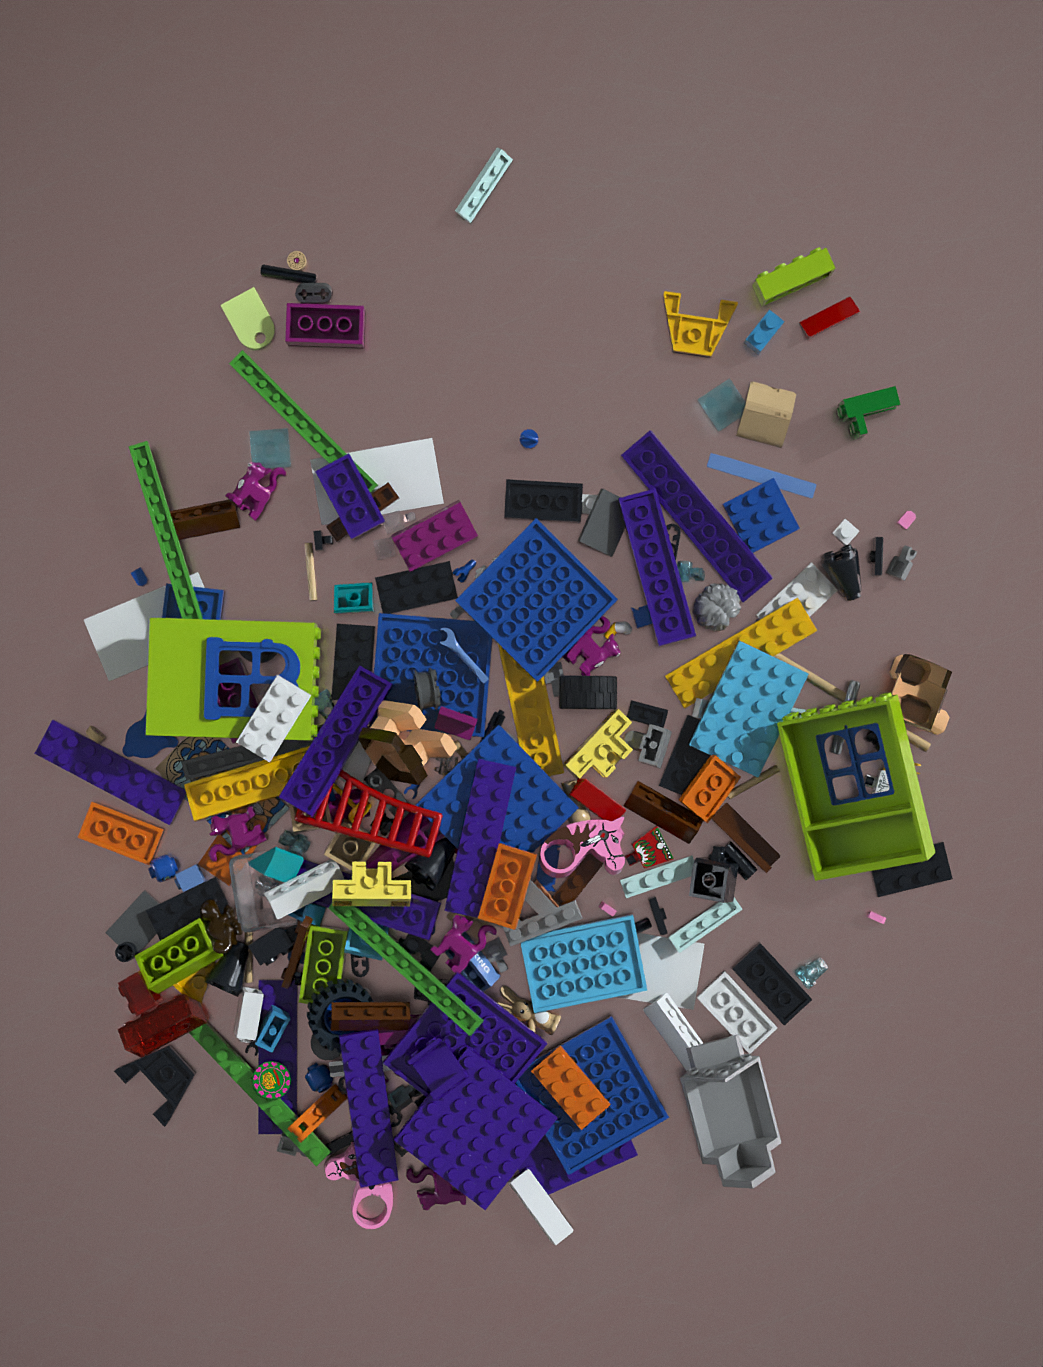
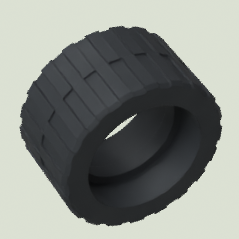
(588, 692)

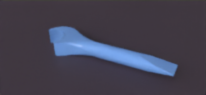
(451, 643)

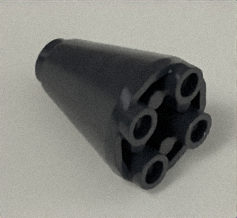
(844, 571)
(431, 869)
(230, 970)

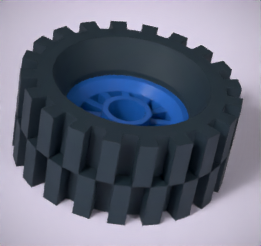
(321, 1005)

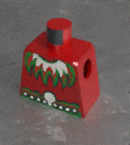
(649, 849)

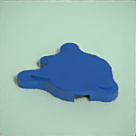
(143, 745)

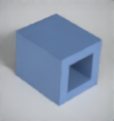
(189, 878)

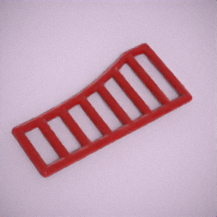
(372, 836)

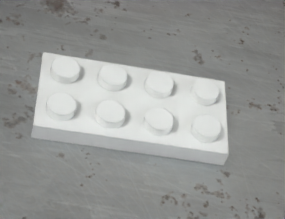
(809, 586)
(273, 718)
(737, 1012)

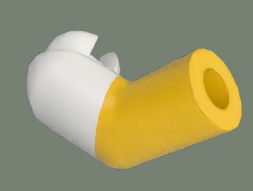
(618, 627)

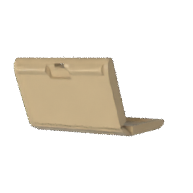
(766, 414)

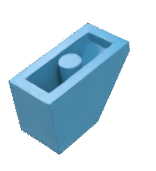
(312, 910)

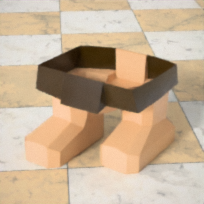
(921, 692)
(406, 758)

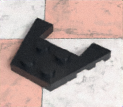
(167, 1073)

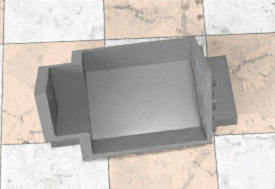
(731, 1112)

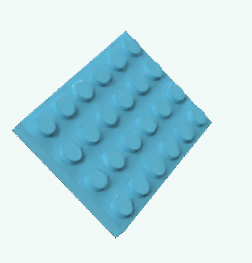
(746, 708)
(583, 964)

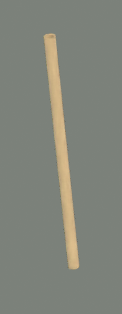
(841, 695)

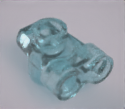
(687, 572)
(324, 701)
(297, 843)
(809, 974)

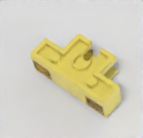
(601, 748)
(371, 888)

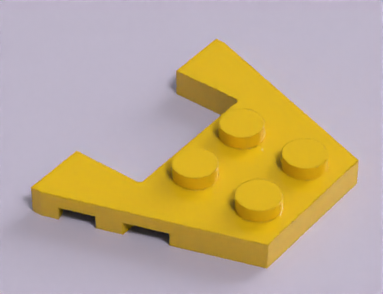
(695, 333)

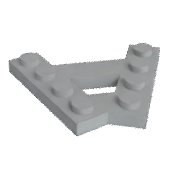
(549, 917)

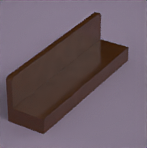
(205, 519)
(663, 812)
(746, 837)
(370, 1016)

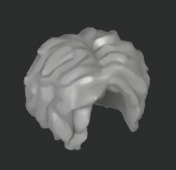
(716, 606)

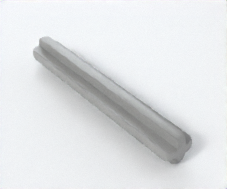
(851, 695)

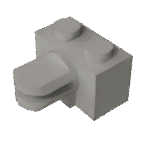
(651, 745)

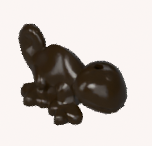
(222, 926)

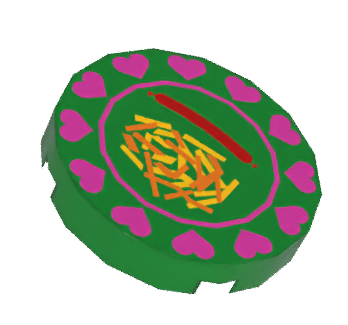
(271, 1080)

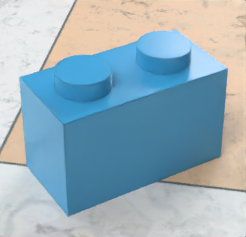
(764, 332)
(272, 1028)

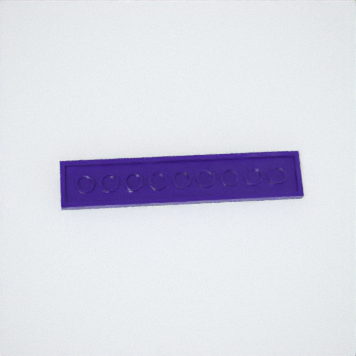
(697, 516)

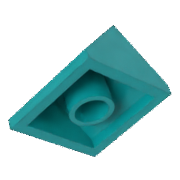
(353, 598)
(278, 864)

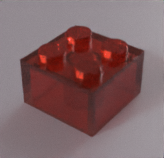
(138, 994)

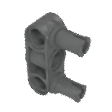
(380, 782)

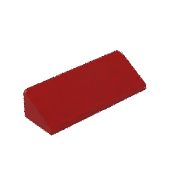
(829, 317)
(596, 800)

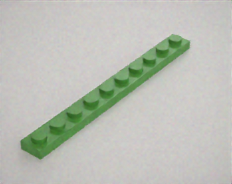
(292, 412)
(165, 531)
(409, 967)
(242, 1075)

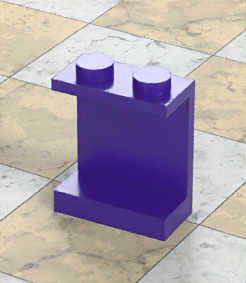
(438, 1068)

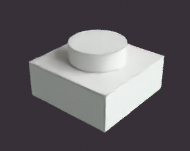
(587, 503)
(845, 532)
(699, 708)

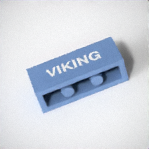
(479, 969)

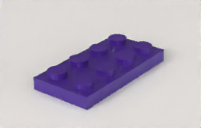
(350, 496)

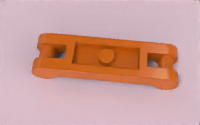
(317, 1113)

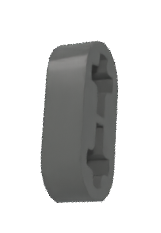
(312, 295)

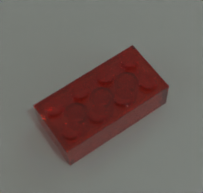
(162, 1025)

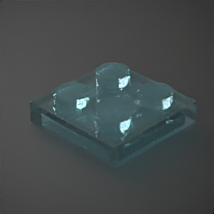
(723, 405)
(271, 448)

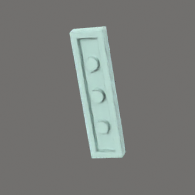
(483, 185)
(657, 877)
(703, 924)

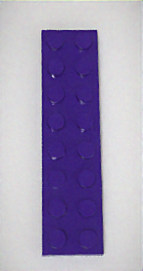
(657, 567)
(335, 741)
(111, 772)
(480, 836)
(415, 920)
(287, 1047)
(368, 1107)

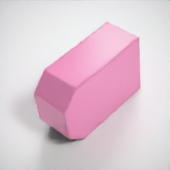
(907, 519)
(607, 908)
(876, 917)

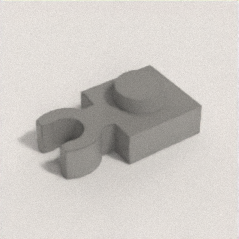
(287, 1146)

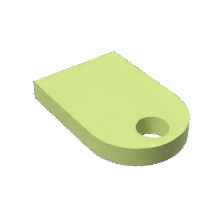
(249, 318)

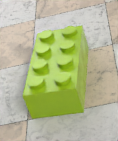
(794, 276)
(177, 956)
(323, 959)

